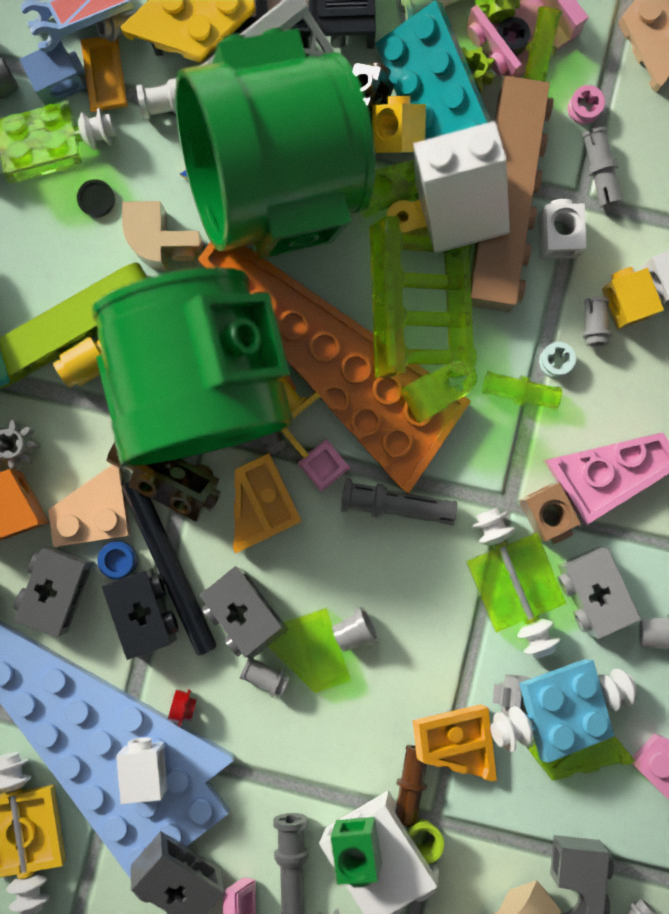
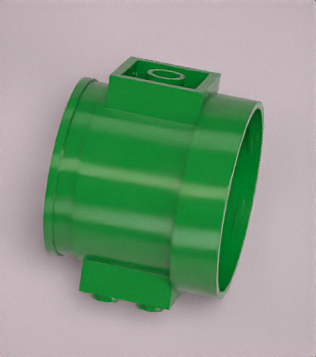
(274, 143)
(190, 365)

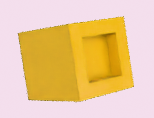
(398, 125)
(632, 297)

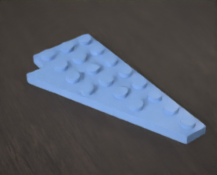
(80, 728)

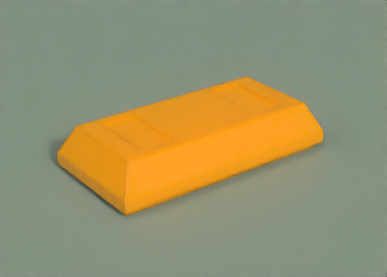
(103, 74)

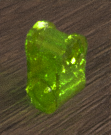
(434, 392)

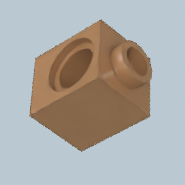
(535, 504)

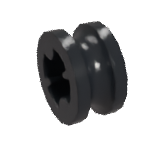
(521, 28)

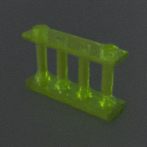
(387, 302)

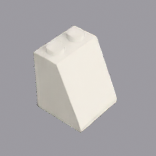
(463, 187)

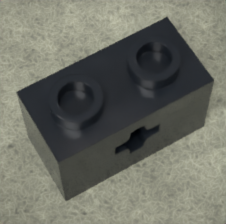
(137, 633)

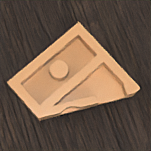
(92, 511)

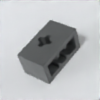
(69, 577)
(262, 624)
(175, 878)

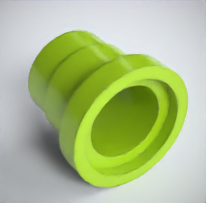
(434, 848)

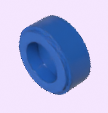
(117, 560)

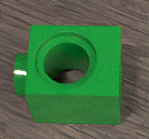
(356, 835)

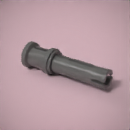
(380, 500)
(291, 857)

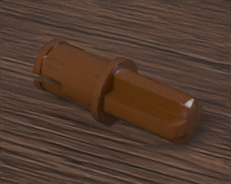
(410, 787)

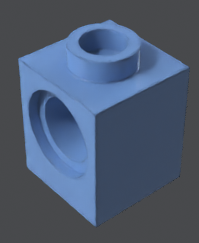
(54, 73)

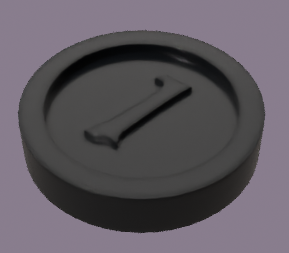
(95, 198)

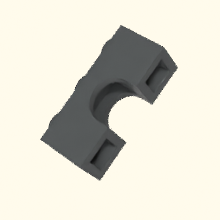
(583, 867)

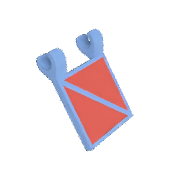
(69, 16)

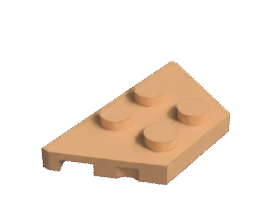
(648, 31)

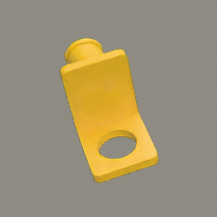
(297, 405)

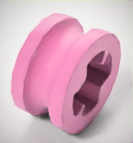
(592, 95)

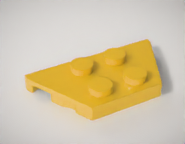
(188, 25)

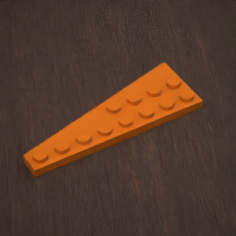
(339, 365)

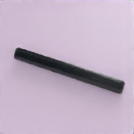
(170, 570)

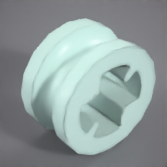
(565, 368)

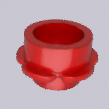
(182, 707)

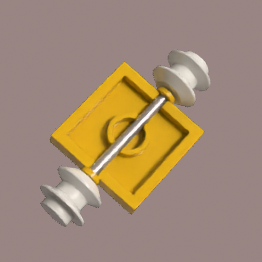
(28, 834)

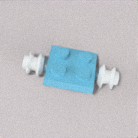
(565, 710)

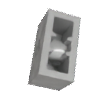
(614, 604)

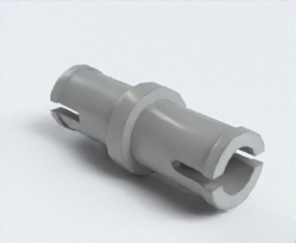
(602, 167)

